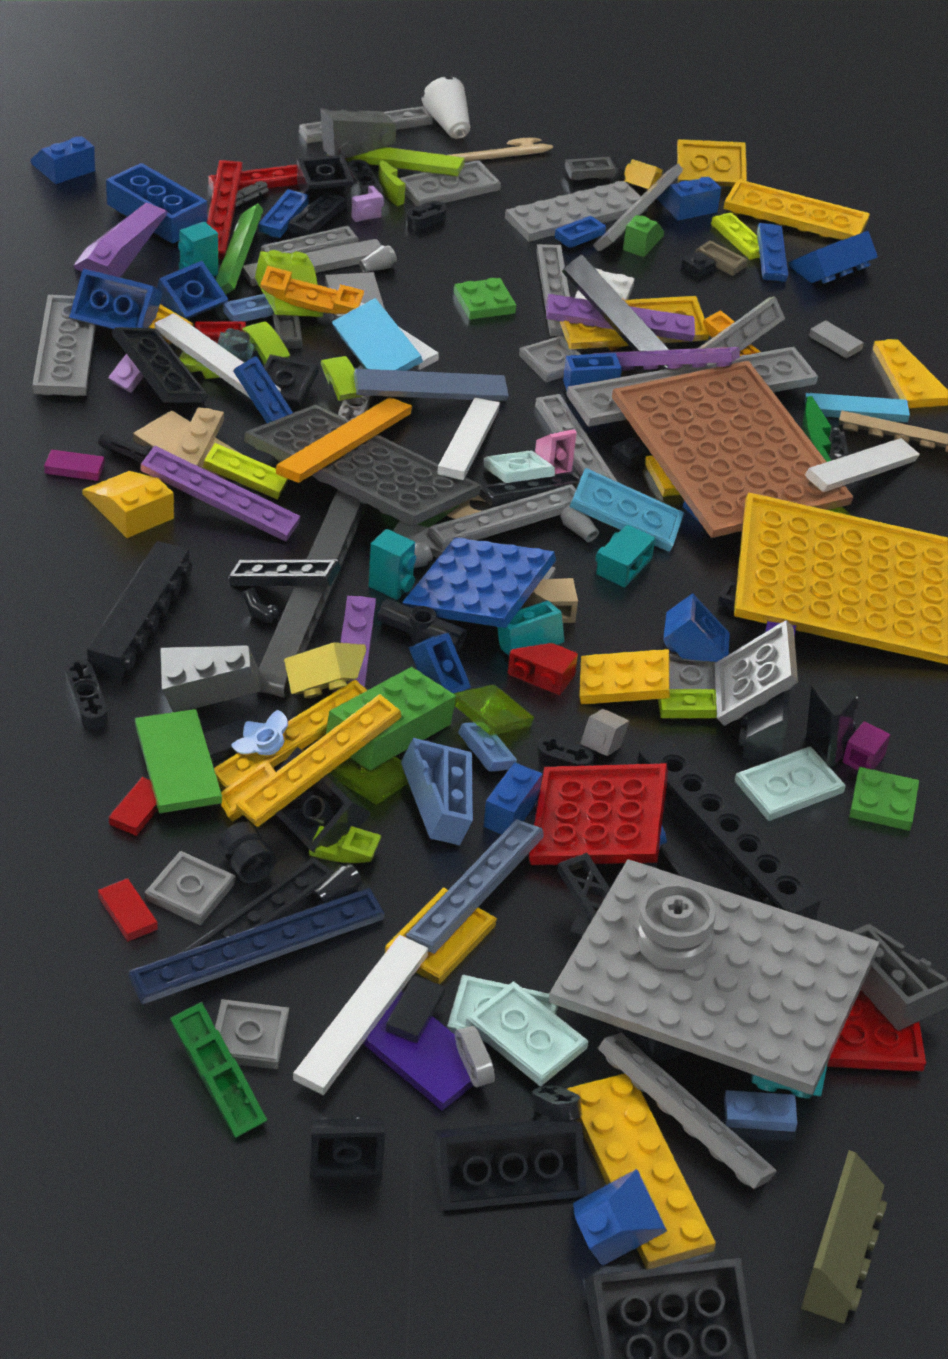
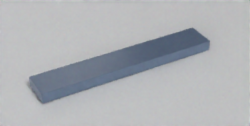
(430, 384)
(475, 885)

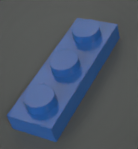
(285, 209)
(772, 252)
(262, 390)

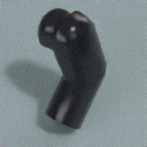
(257, 609)

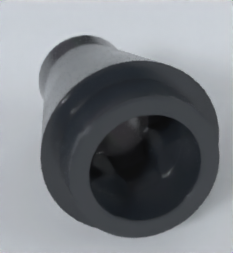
(340, 883)

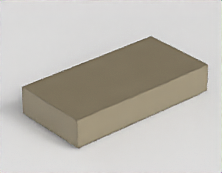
(724, 258)

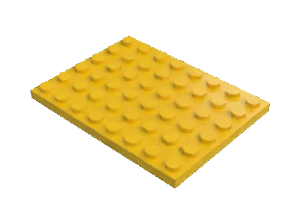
(844, 577)

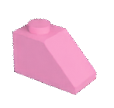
(558, 450)

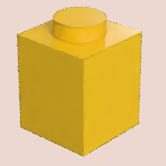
(641, 174)

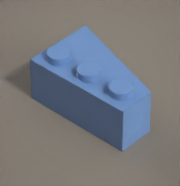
(441, 788)

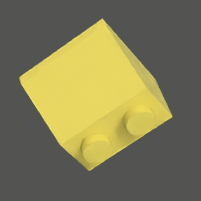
(324, 668)

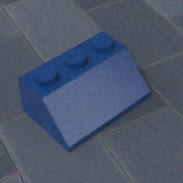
(836, 258)
(114, 301)

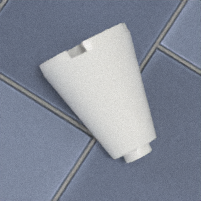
(448, 106)

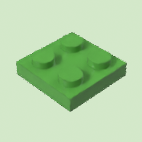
(484, 298)
(884, 798)

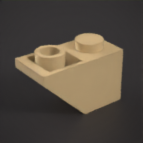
(560, 593)

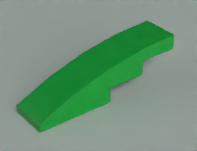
(817, 428)
(218, 1070)

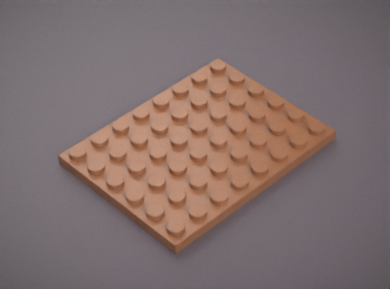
(722, 438)

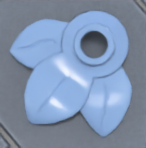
(263, 737)

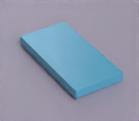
(376, 338)
(624, 506)

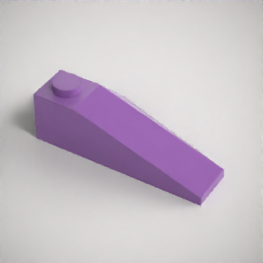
(121, 244)

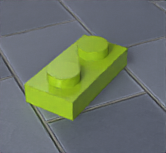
(689, 704)

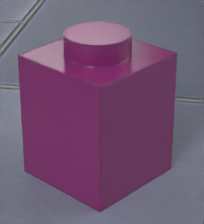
(866, 747)

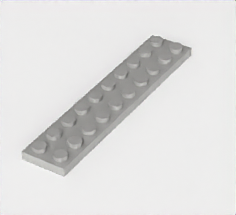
(779, 369)

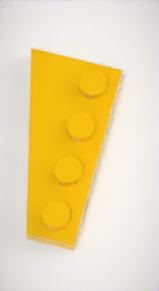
(910, 376)

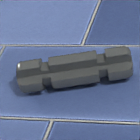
(251, 192)

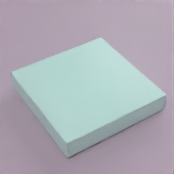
(519, 466)

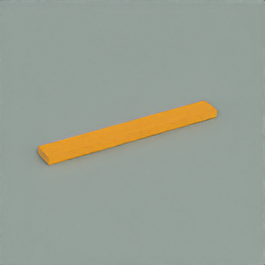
(343, 440)

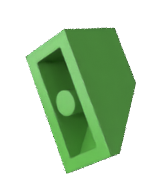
(641, 235)

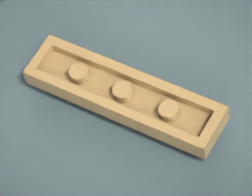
(200, 435)

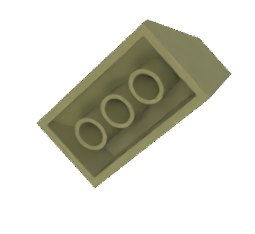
(845, 1241)

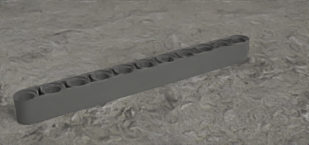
(308, 601)

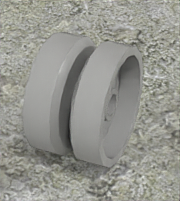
(676, 925)

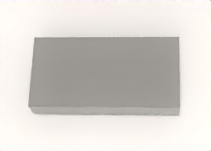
(836, 339)

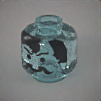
(236, 343)

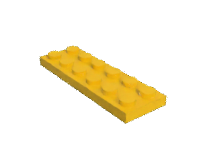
(795, 210)
(584, 336)
(628, 1138)

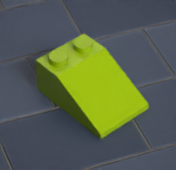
(301, 269)

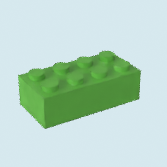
(423, 708)

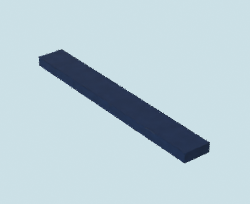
(255, 945)

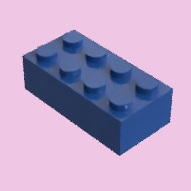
(144, 185)

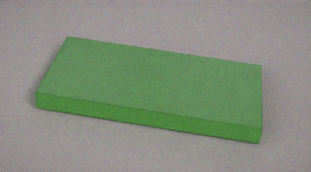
(178, 761)

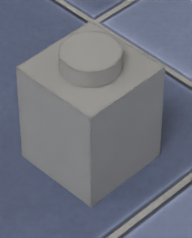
(604, 732)

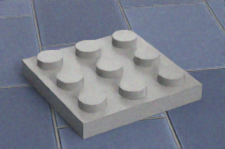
(756, 673)

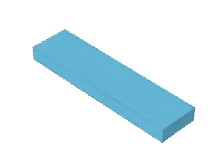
(882, 408)

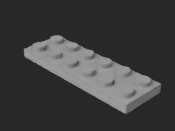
(543, 217)
(63, 350)

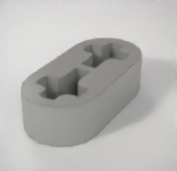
(474, 1056)

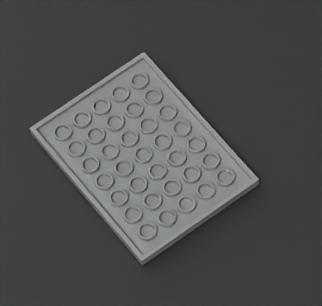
(759, 1002)

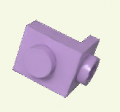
(367, 206)
(126, 375)

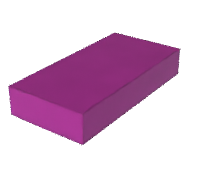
(74, 465)

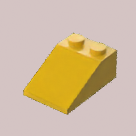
(132, 502)

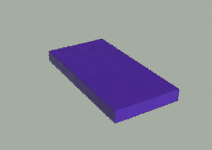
(429, 1065)

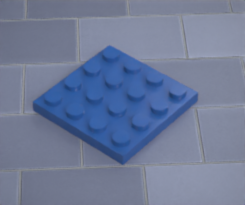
(481, 581)

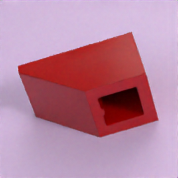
(544, 666)

